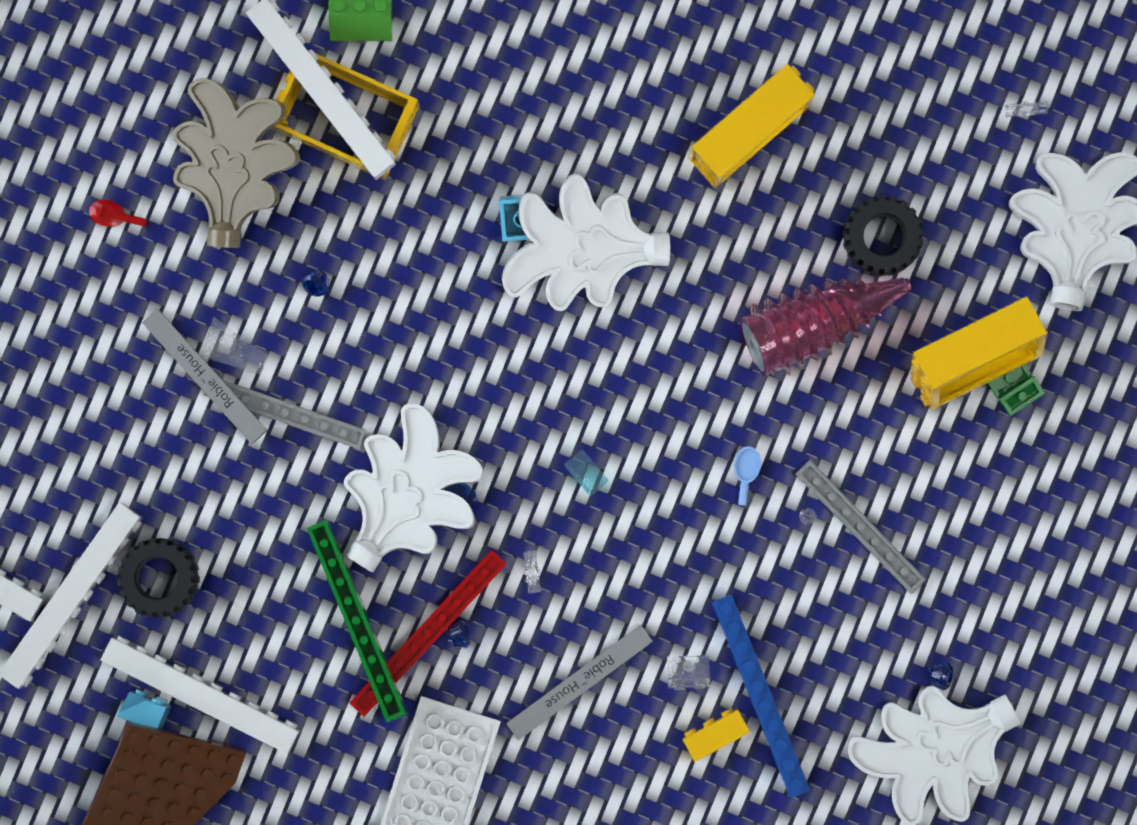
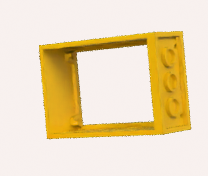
(409, 103)
(751, 125)
(978, 353)

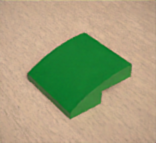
(1016, 389)

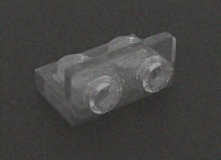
(688, 672)

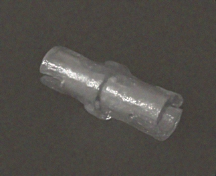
(1026, 109)
(812, 516)
(532, 571)

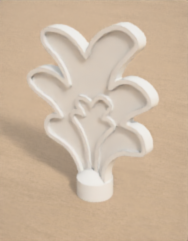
(1078, 224)
(582, 249)
(408, 491)
(935, 750)

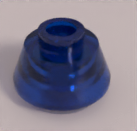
(316, 283)
(459, 635)
(941, 675)

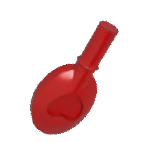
(112, 214)

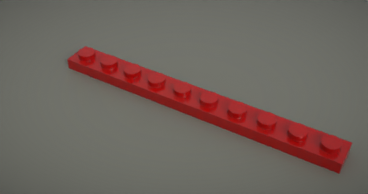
(434, 626)

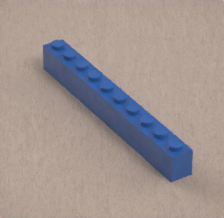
(760, 696)

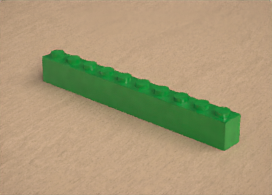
(357, 621)

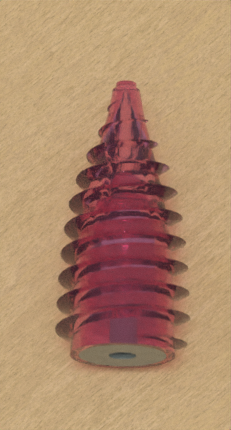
(814, 321)

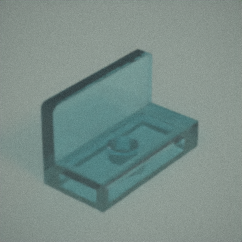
(586, 472)

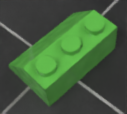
(360, 20)

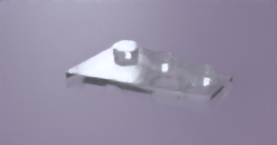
(232, 349)

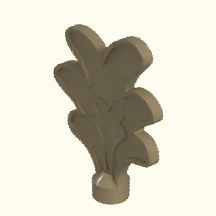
(231, 159)

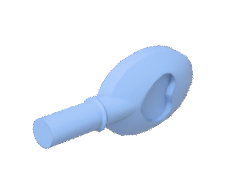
(746, 468)

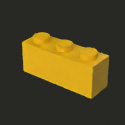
(715, 734)

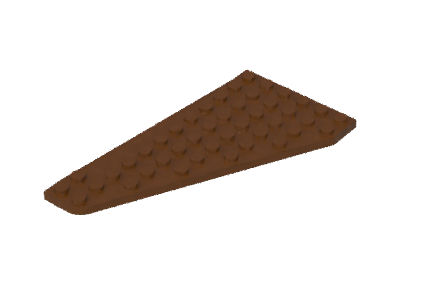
(163, 778)

